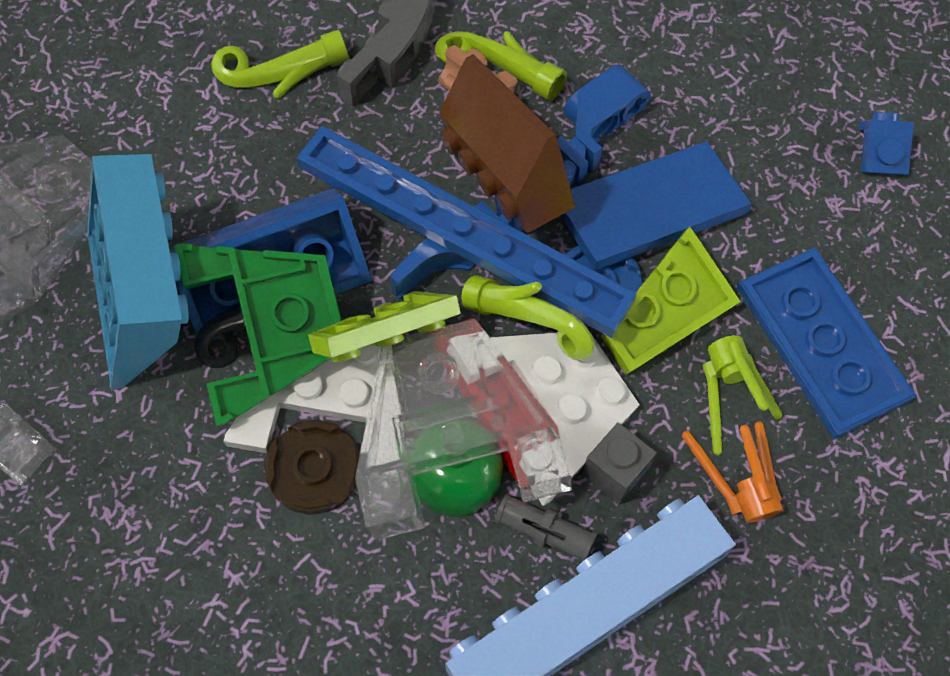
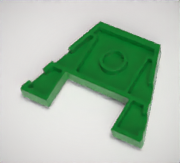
(281, 303)

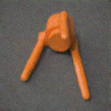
(757, 495)

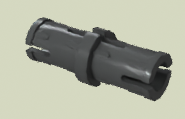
(522, 516)

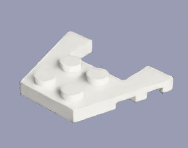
(330, 390)
(578, 395)

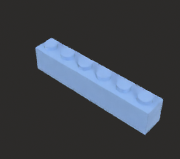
(599, 599)

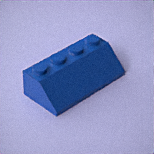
(306, 226)

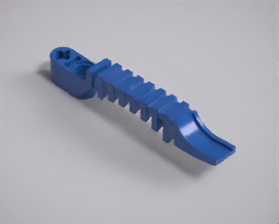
(593, 110)

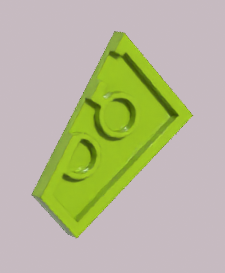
(671, 304)
(418, 311)

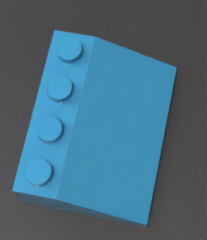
(133, 264)

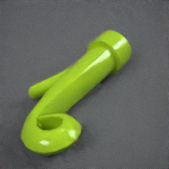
(288, 67)
(544, 79)
(489, 297)

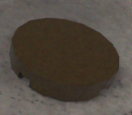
(314, 483)

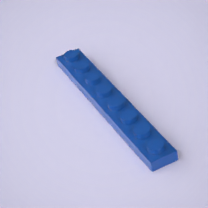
(466, 230)

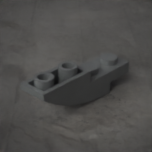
(389, 51)

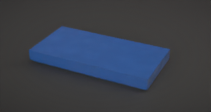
(653, 205)
(825, 342)

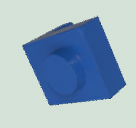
(886, 144)

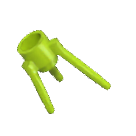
(733, 364)

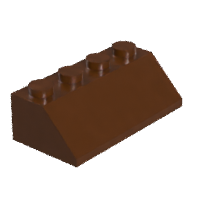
(505, 147)

